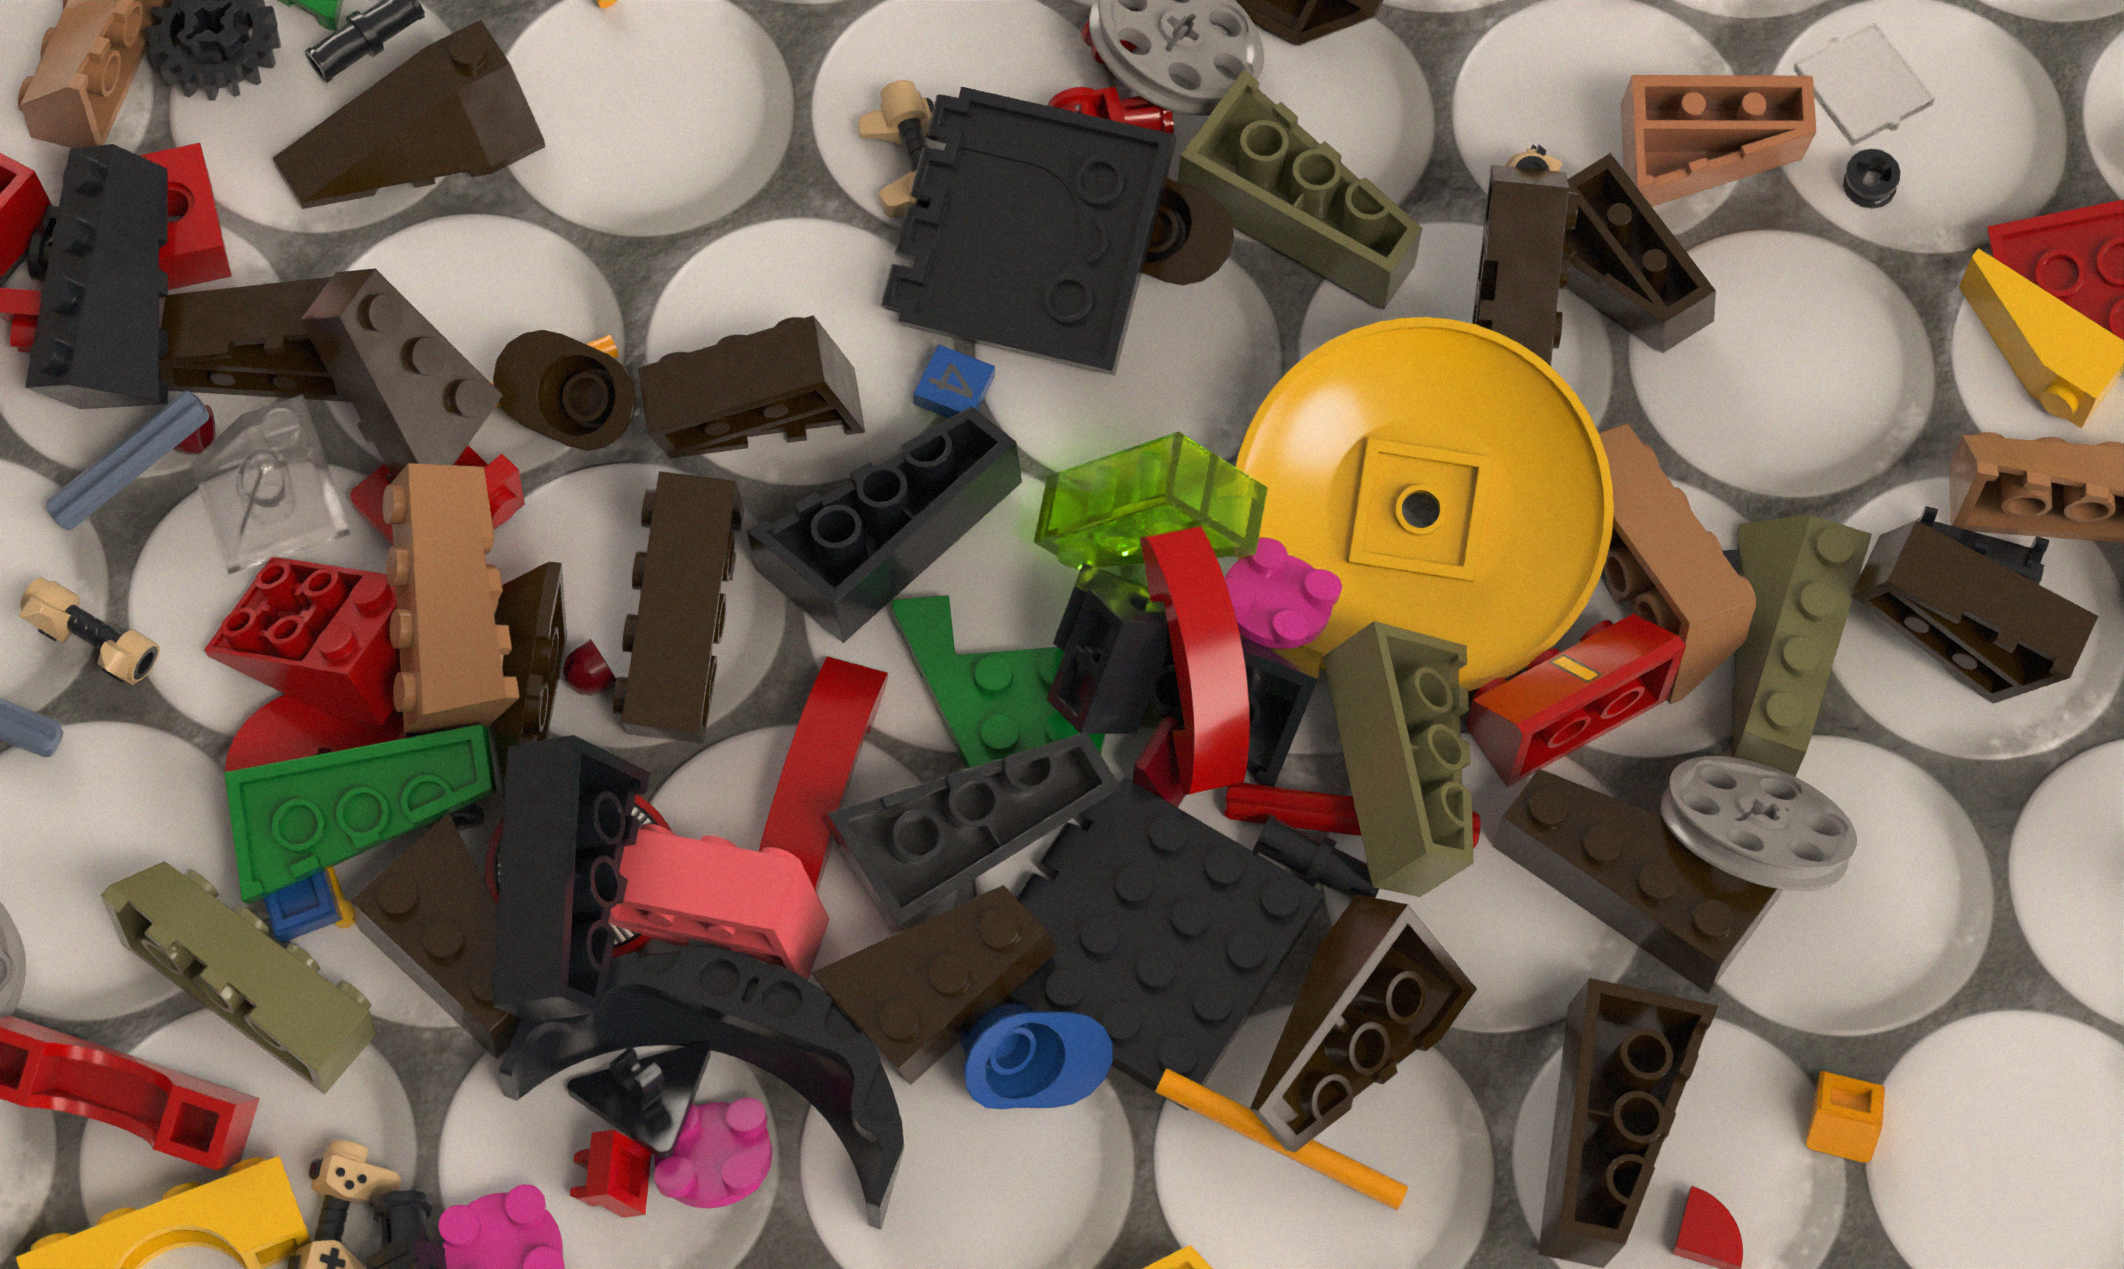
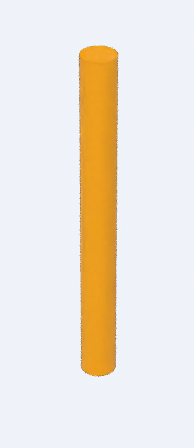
(1313, 1154)

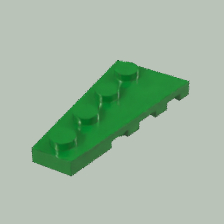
(335, 805)

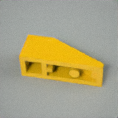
(2049, 345)

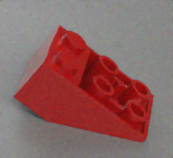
(316, 637)

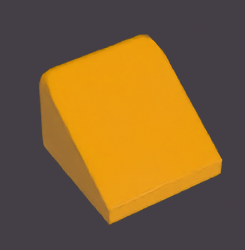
(1846, 1117)

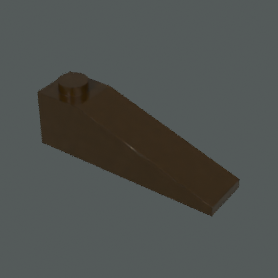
(427, 119)
(538, 635)

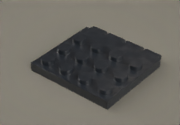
(1029, 228)
(1160, 932)

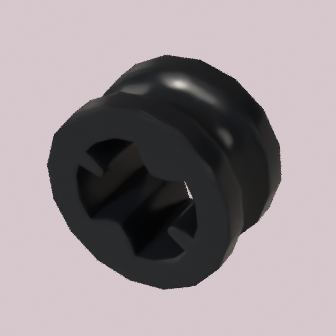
(1858, 168)

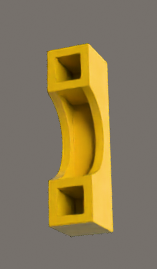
(241, 1215)

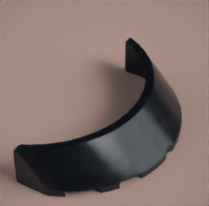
(743, 1012)

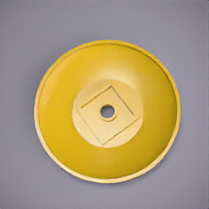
(1480, 433)

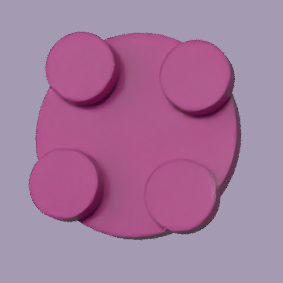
(1280, 597)
(718, 1156)
(502, 1232)

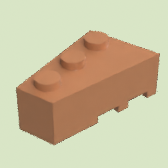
(1712, 129)

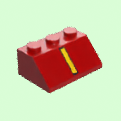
(1574, 695)

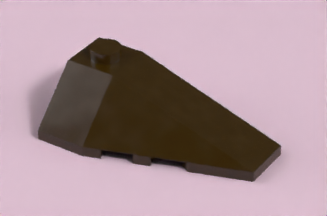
(1364, 1007)

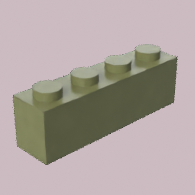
(1299, 194)
(1802, 593)
(1405, 753)
(241, 972)

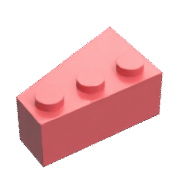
(721, 897)

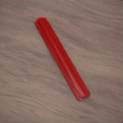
(1300, 808)

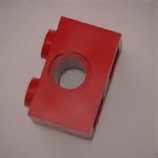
(195, 241)

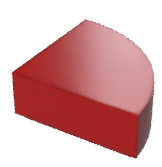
(1708, 1232)

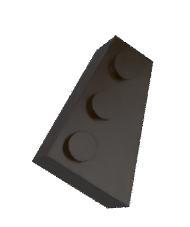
(749, 388)

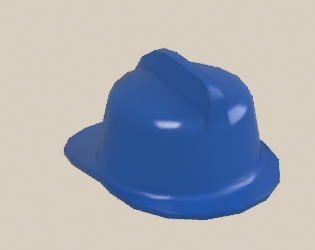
(1034, 1057)

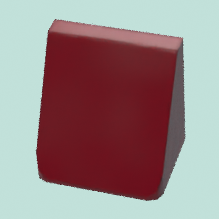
(1158, 765)

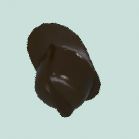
(1188, 237)
(565, 389)

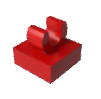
(22, 310)
(615, 1174)

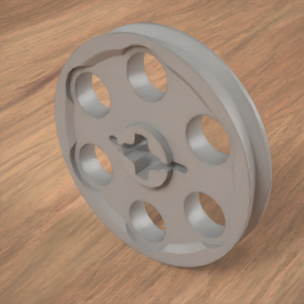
(1190, 57)
(1758, 823)

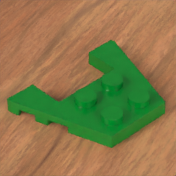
(986, 700)

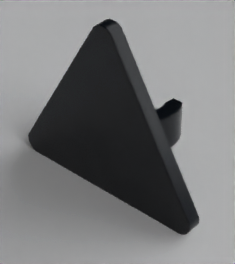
(646, 1095)

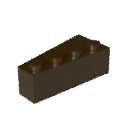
(678, 606)
(1633, 875)
(1614, 1108)

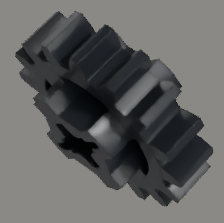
(212, 43)

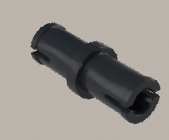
(362, 36)
(1314, 859)

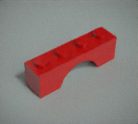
(157, 1103)

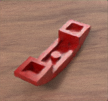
(1206, 658)
(822, 761)

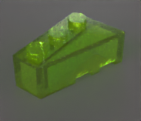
(1150, 489)

